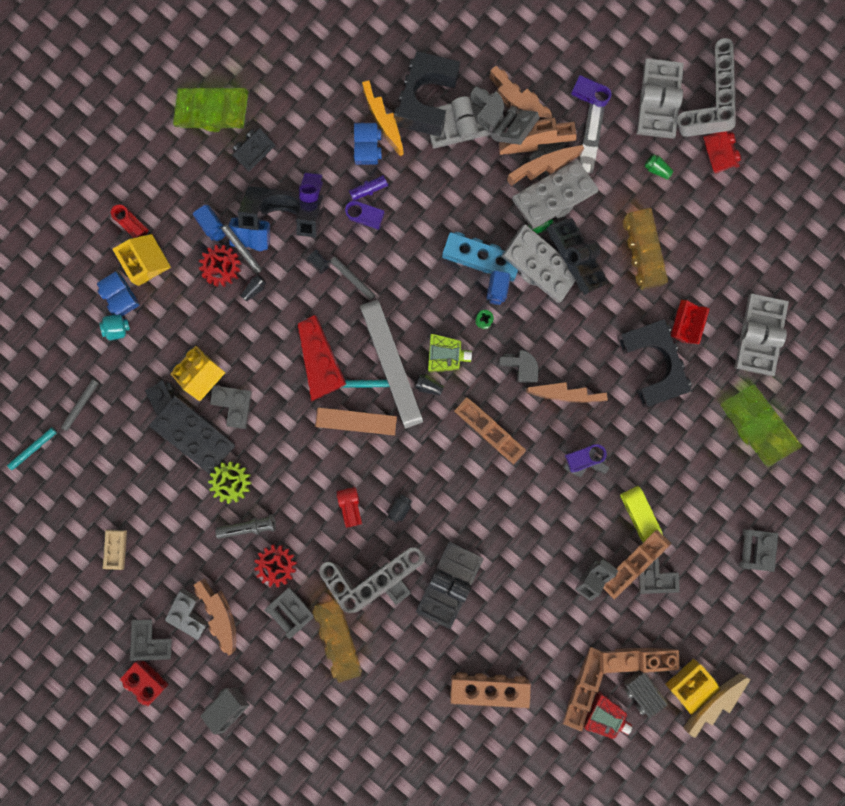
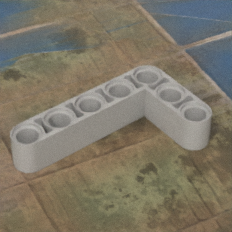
(723, 92)
(372, 582)

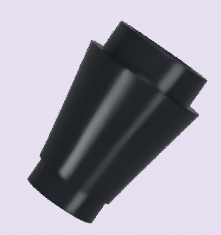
(253, 286)
(428, 385)

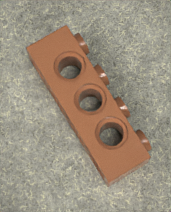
(519, 698)

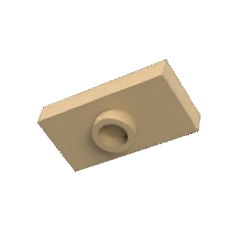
(114, 549)

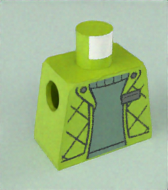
(446, 354)

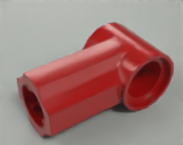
(129, 222)
(349, 501)

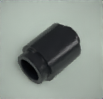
(399, 508)

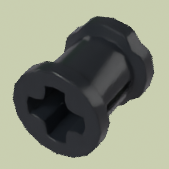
(318, 261)

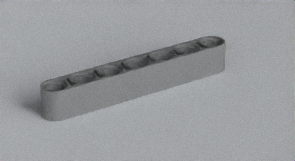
(391, 364)

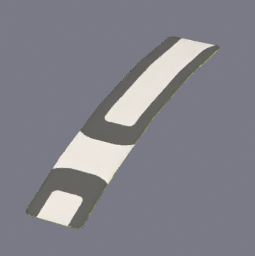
(591, 137)

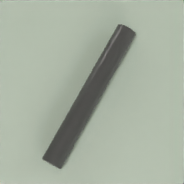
(241, 248)
(352, 278)
(79, 405)

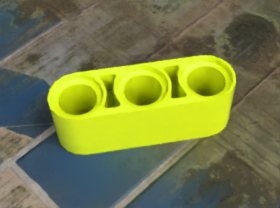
(640, 513)

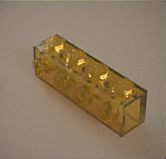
(645, 249)
(338, 640)

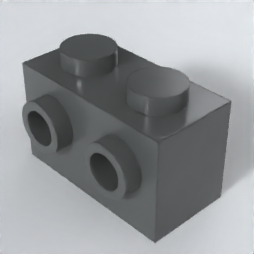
(224, 710)

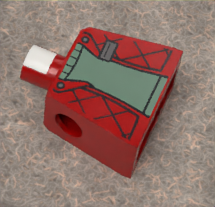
(606, 717)

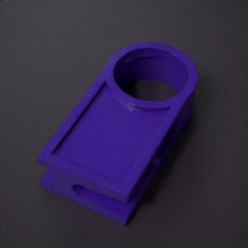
(586, 89)
(310, 187)
(370, 215)
(580, 459)

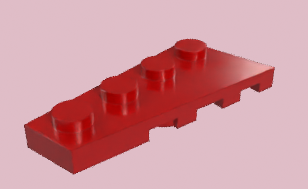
(320, 363)

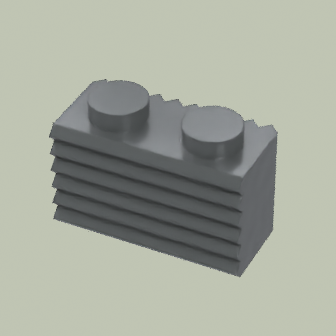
(645, 693)

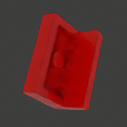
(722, 151)
(689, 322)

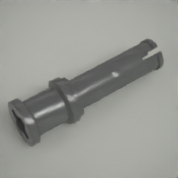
(255, 525)

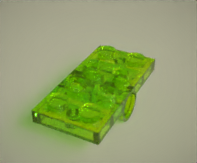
(210, 108)
(760, 426)

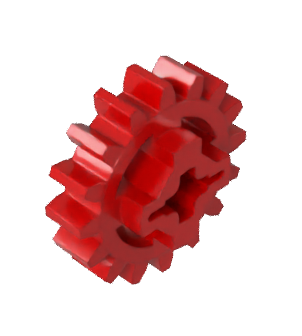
(213, 269)
(267, 563)

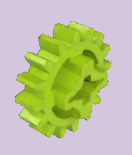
(233, 488)

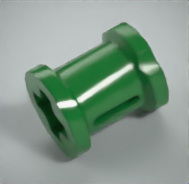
(486, 313)

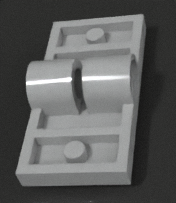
(660, 98)
(460, 123)
(555, 194)
(539, 263)
(762, 335)

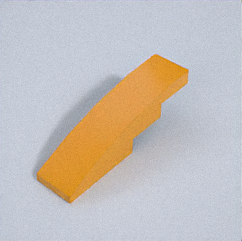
(385, 121)

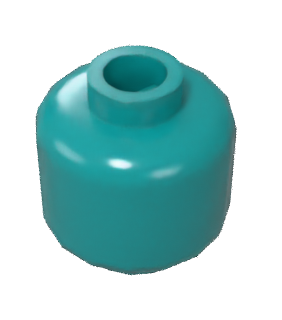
(114, 327)

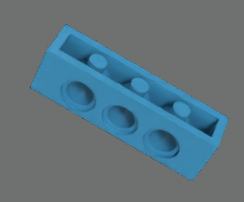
(471, 259)

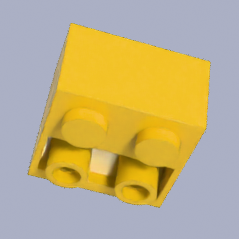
(141, 259)
(197, 373)
(693, 686)

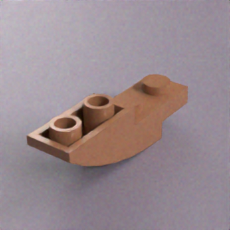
(512, 95)
(543, 132)
(223, 622)
(639, 660)

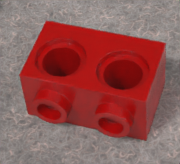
(148, 677)

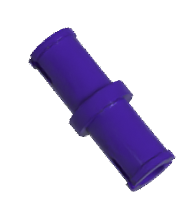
(368, 188)

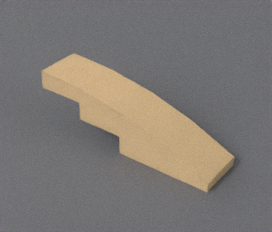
(723, 699)

